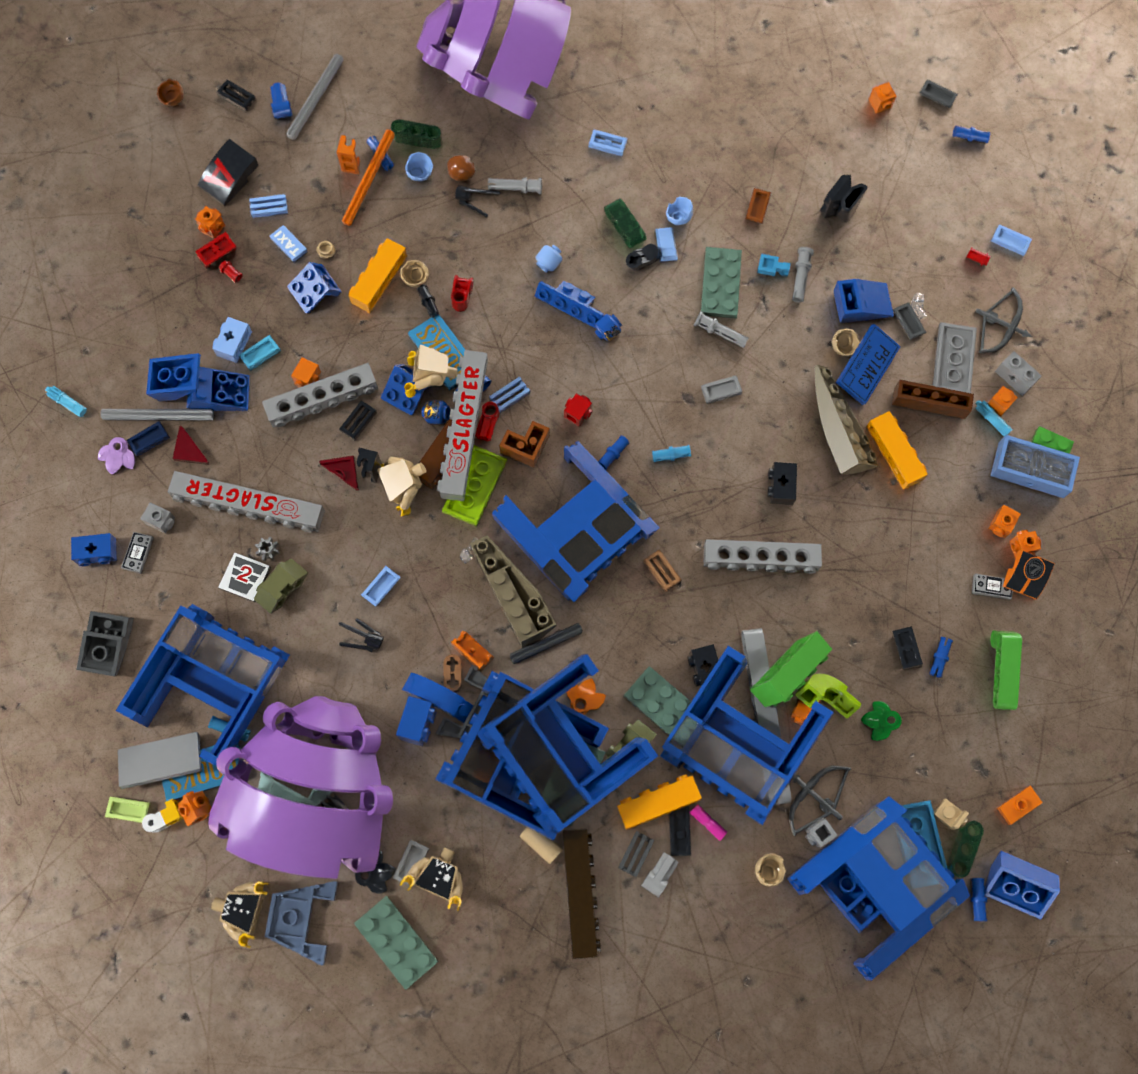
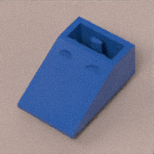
(862, 300)
(220, 391)

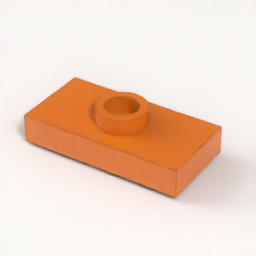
(1019, 805)

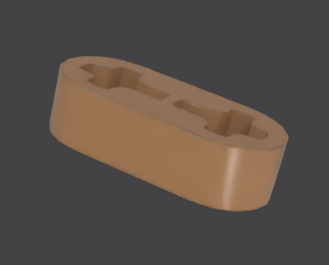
(457, 672)

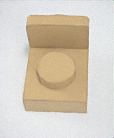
(951, 815)

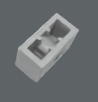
(1018, 373)

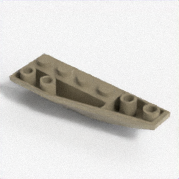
(841, 427)
(515, 593)

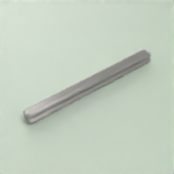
(314, 97)
(157, 414)

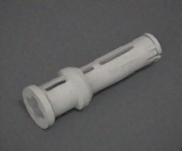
(524, 185)
(802, 266)
(713, 326)

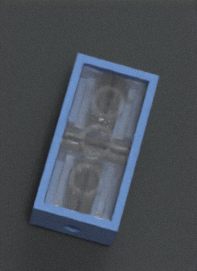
(1035, 466)

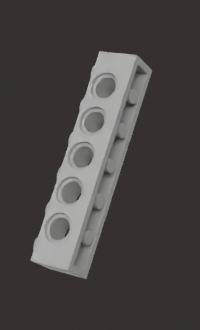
(311, 391)
(810, 552)

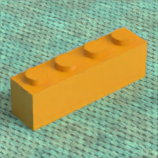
(378, 275)
(897, 450)
(659, 802)

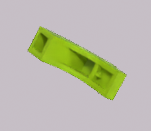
(829, 690)

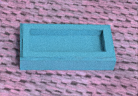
(259, 352)

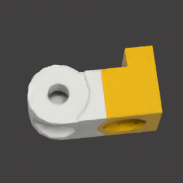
(162, 819)

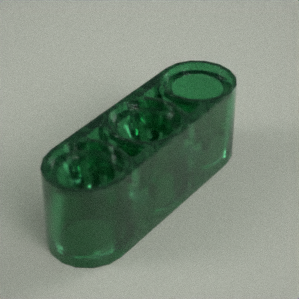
(424, 131)
(625, 223)
(971, 842)

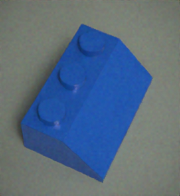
(1021, 885)

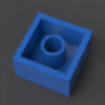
(416, 721)

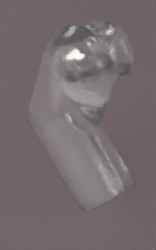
(917, 305)

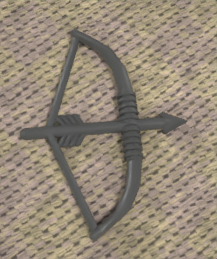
(993, 318)
(825, 804)

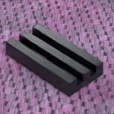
(246, 102)
(349, 433)

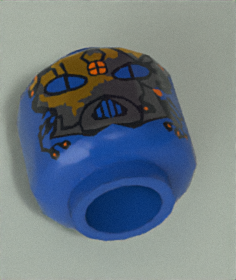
(608, 327)
(436, 412)

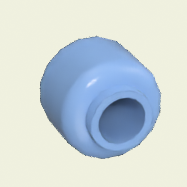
(548, 258)

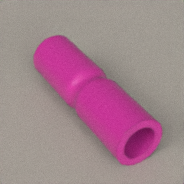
(710, 824)

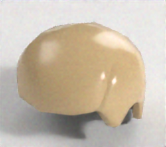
(414, 273)
(845, 342)
(770, 870)

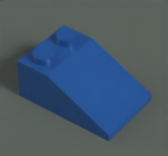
(173, 376)

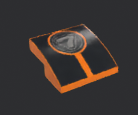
(1028, 574)

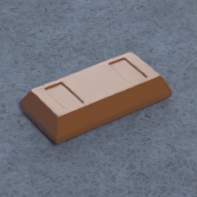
(758, 205)

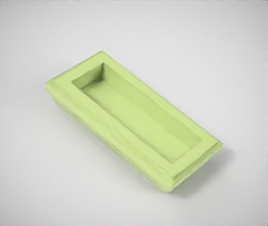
(126, 809)

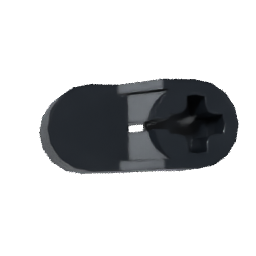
(643, 257)

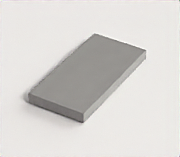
(954, 357)
(159, 760)

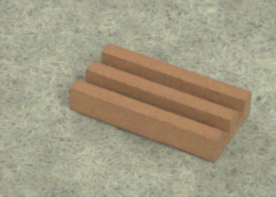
(670, 583)

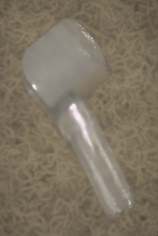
(465, 554)

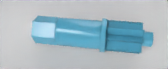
(66, 401)
(990, 414)

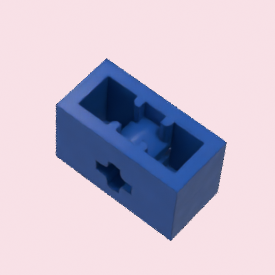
(83, 546)

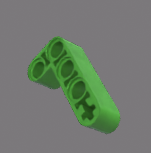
(1007, 669)

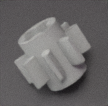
(272, 549)

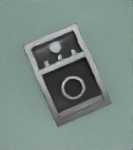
(104, 643)

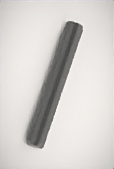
(546, 643)

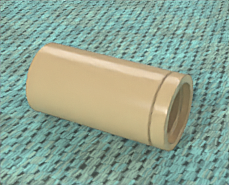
(545, 847)

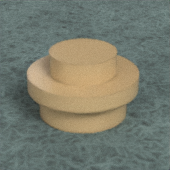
(325, 249)

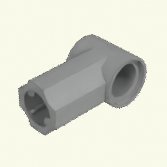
(657, 878)

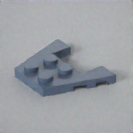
(290, 919)

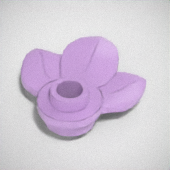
(116, 458)

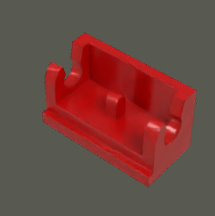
(215, 249)

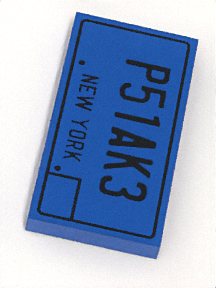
(868, 364)

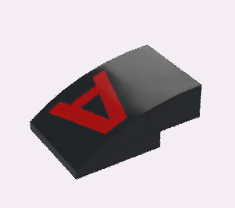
(227, 172)

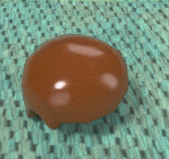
(170, 92)
(461, 168)

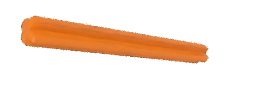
(368, 177)

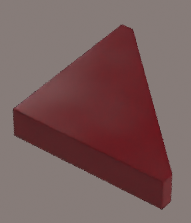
(187, 450)
(343, 468)

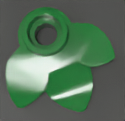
(878, 721)

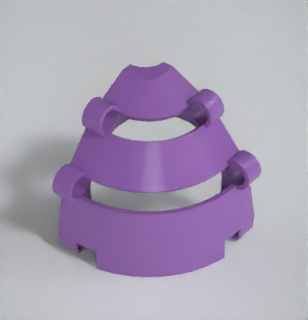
(525, 55)
(294, 834)

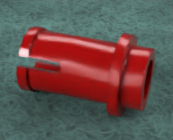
(978, 256)
(227, 268)

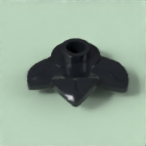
(377, 877)

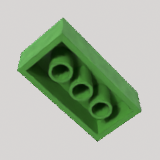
(791, 670)

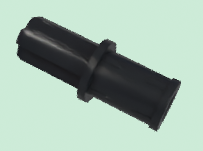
(428, 300)

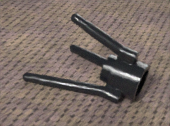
(465, 193)
(373, 639)

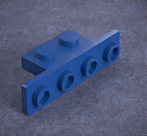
(570, 300)

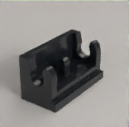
(370, 461)
(907, 648)

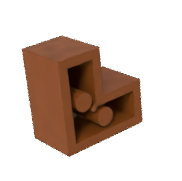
(527, 448)

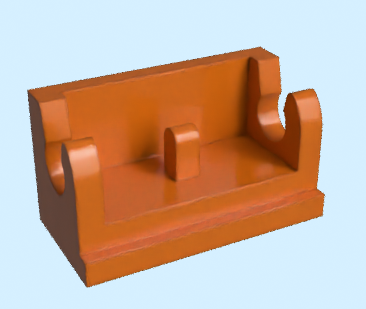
(347, 156)
(472, 650)

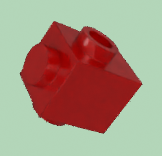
(578, 409)

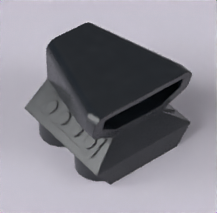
(843, 199)

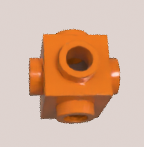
(210, 221)
(1026, 541)
(194, 807)

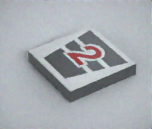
(244, 576)

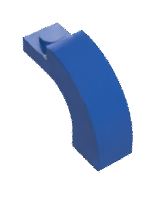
(439, 696)

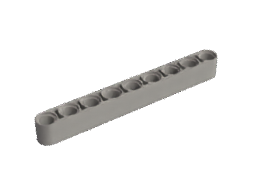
(757, 666)

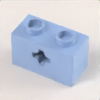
(232, 339)

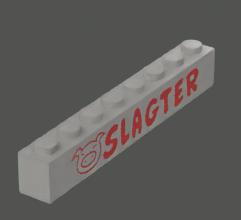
(463, 427)
(246, 501)

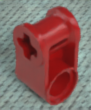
(461, 290)

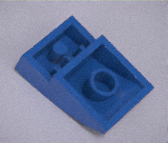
(850, 899)

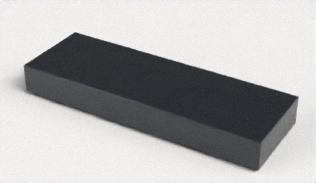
(680, 832)

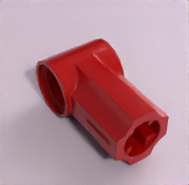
(487, 422)

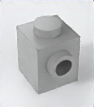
(158, 518)
(820, 833)

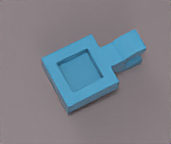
(769, 266)

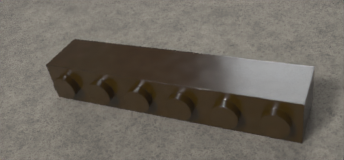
(579, 894)

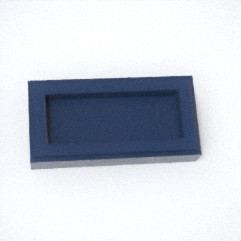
(148, 438)

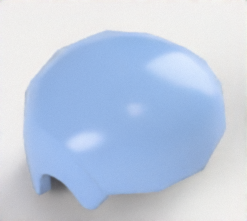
(419, 167)
(680, 211)

